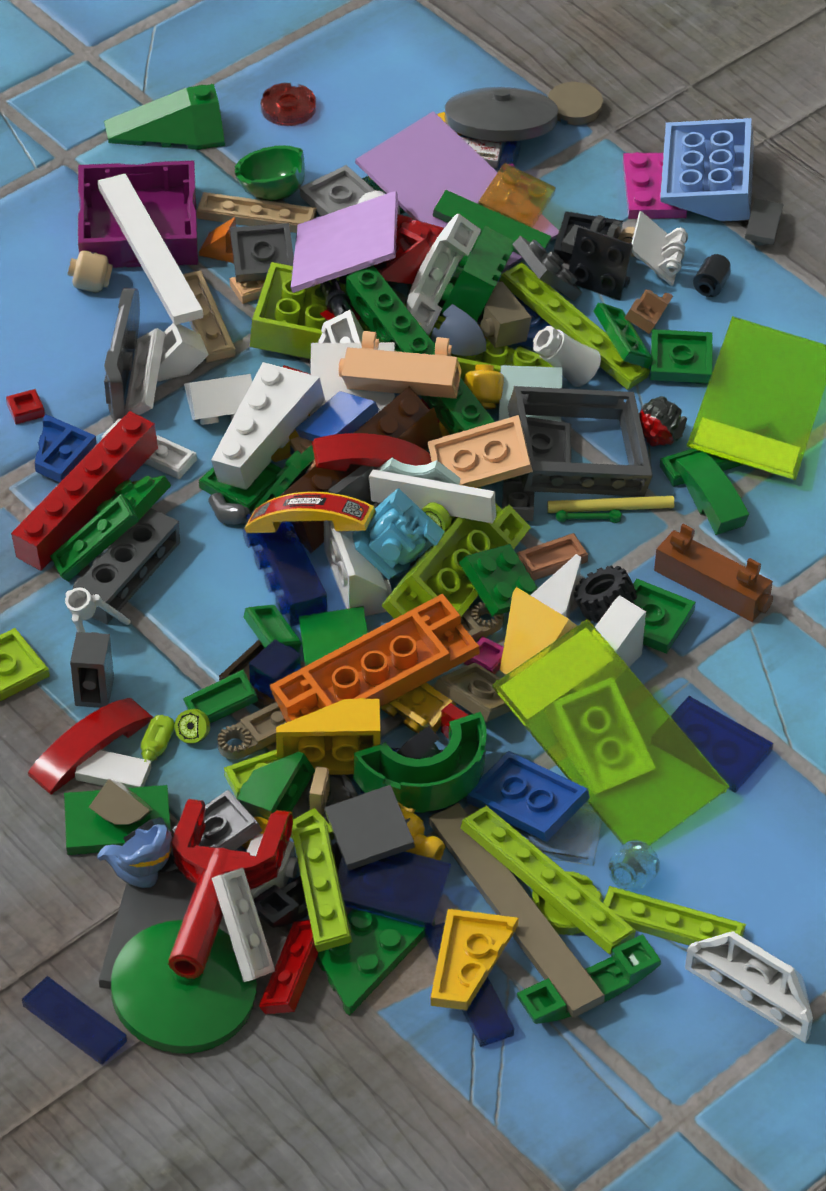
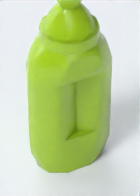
(156, 737)

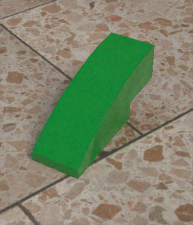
(712, 492)

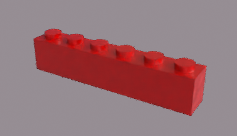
(84, 489)

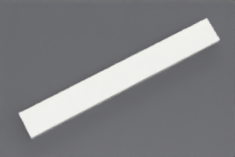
(150, 249)

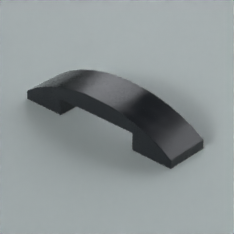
(287, 904)

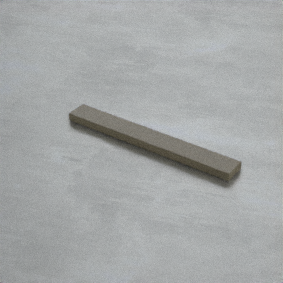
(510, 899)

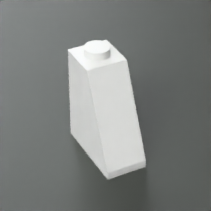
(624, 629)

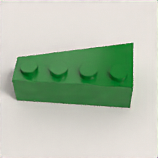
(479, 273)

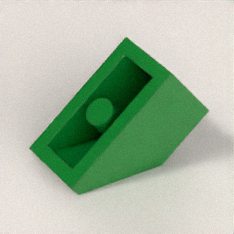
(276, 785)

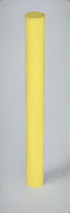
(609, 504)

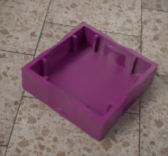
(168, 197)

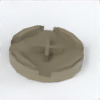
(577, 102)

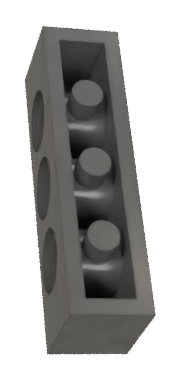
(130, 561)

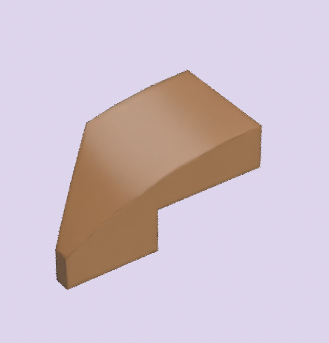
(647, 310)

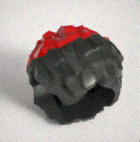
(662, 421)

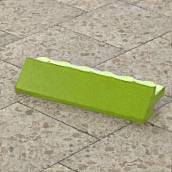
(439, 566)

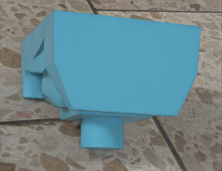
(396, 535)

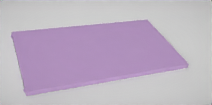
(428, 161)

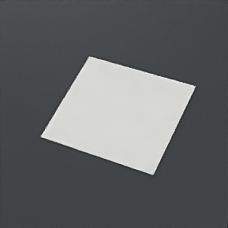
(325, 364)

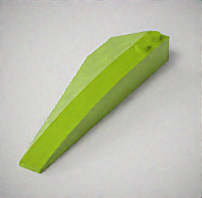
(292, 321)

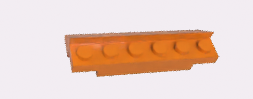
(381, 662)

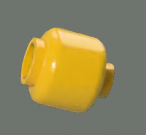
(485, 385)

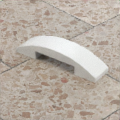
(437, 269)

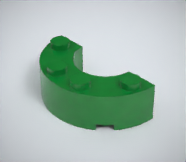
(430, 781)

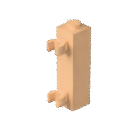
(395, 371)

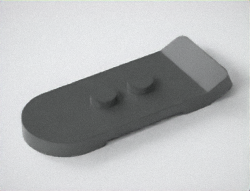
(121, 352)

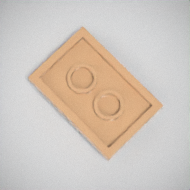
(484, 452)

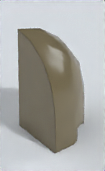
(119, 804)

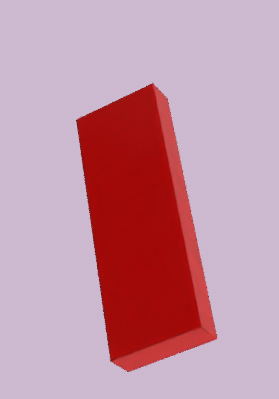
(290, 971)

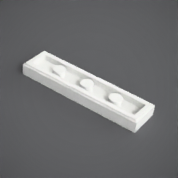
(456, 499)

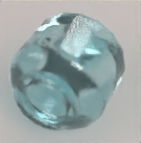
(633, 866)

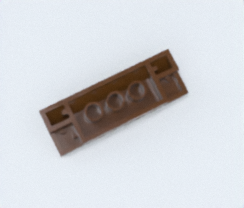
(403, 419)

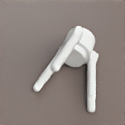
(83, 607)

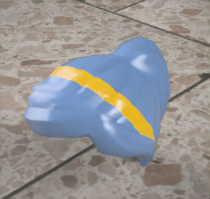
(140, 856)

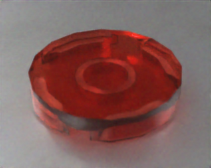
(288, 104)

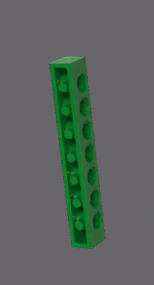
(394, 323)

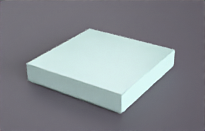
(528, 377)

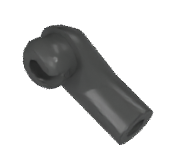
(228, 512)

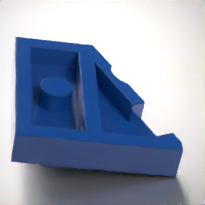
(61, 448)

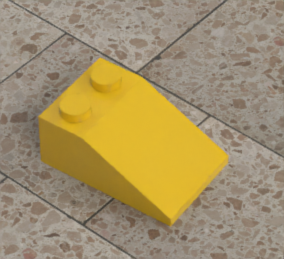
(332, 734)

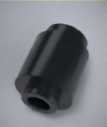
(712, 275)

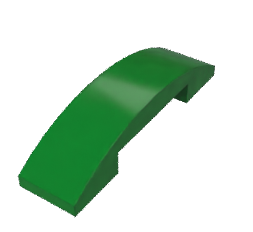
(613, 976)

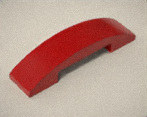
(373, 450)
(85, 739)

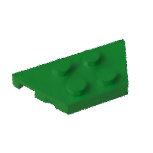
(372, 955)

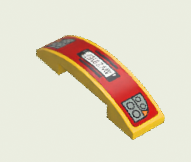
(344, 511)

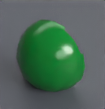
(271, 172)

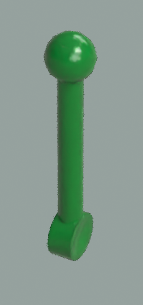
(614, 516)

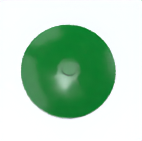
(175, 1010)

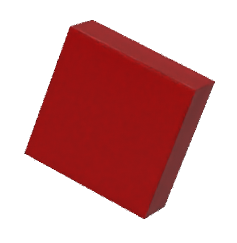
(25, 406)

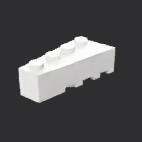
(265, 419)

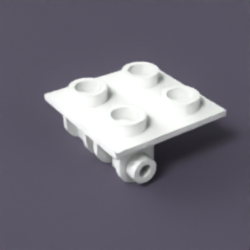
(658, 249)

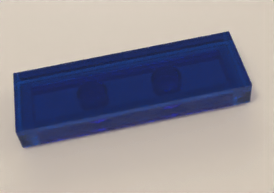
(74, 1020)

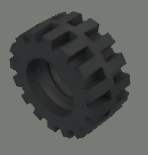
(600, 591)

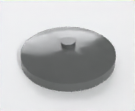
(501, 114)

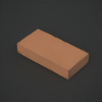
(551, 556)

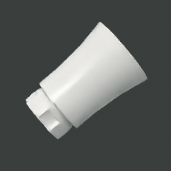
(577, 360)

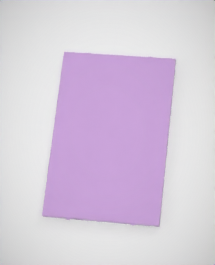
(345, 241)

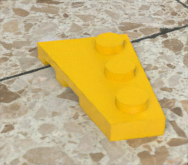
(468, 954)

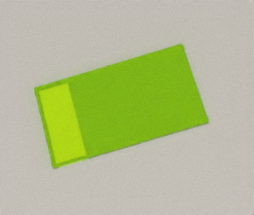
(761, 398)
(610, 736)

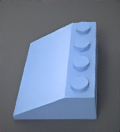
(709, 167)

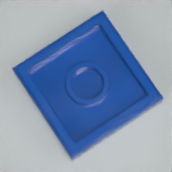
(339, 415)

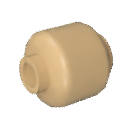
(90, 271)

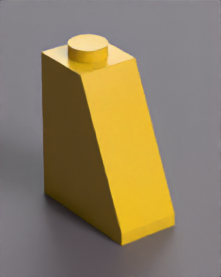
(530, 629)

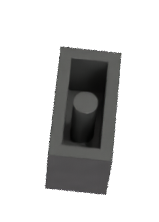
(92, 669)

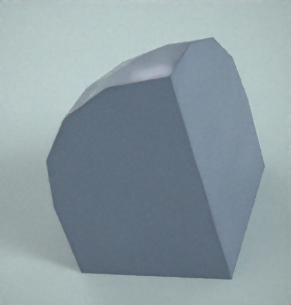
(462, 331)

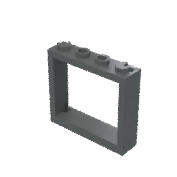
(585, 477)

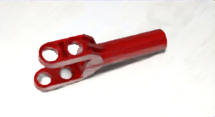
(201, 865)

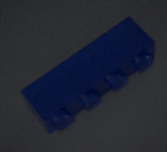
(287, 572)

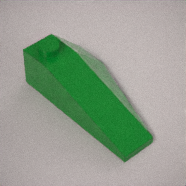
(179, 118)

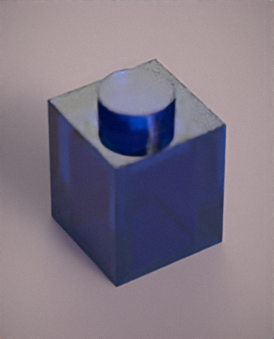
(272, 665)

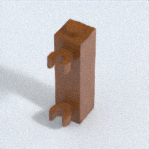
(714, 575)

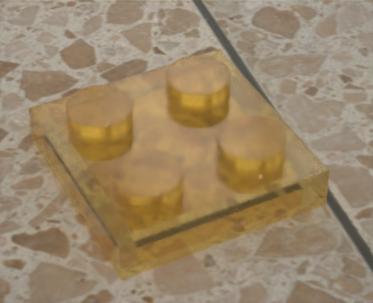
(517, 195)

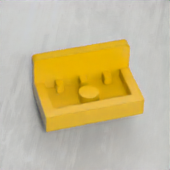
(419, 708)

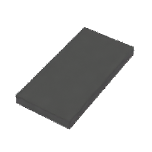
(143, 909)

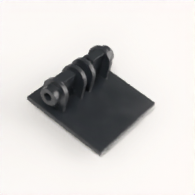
(600, 263)

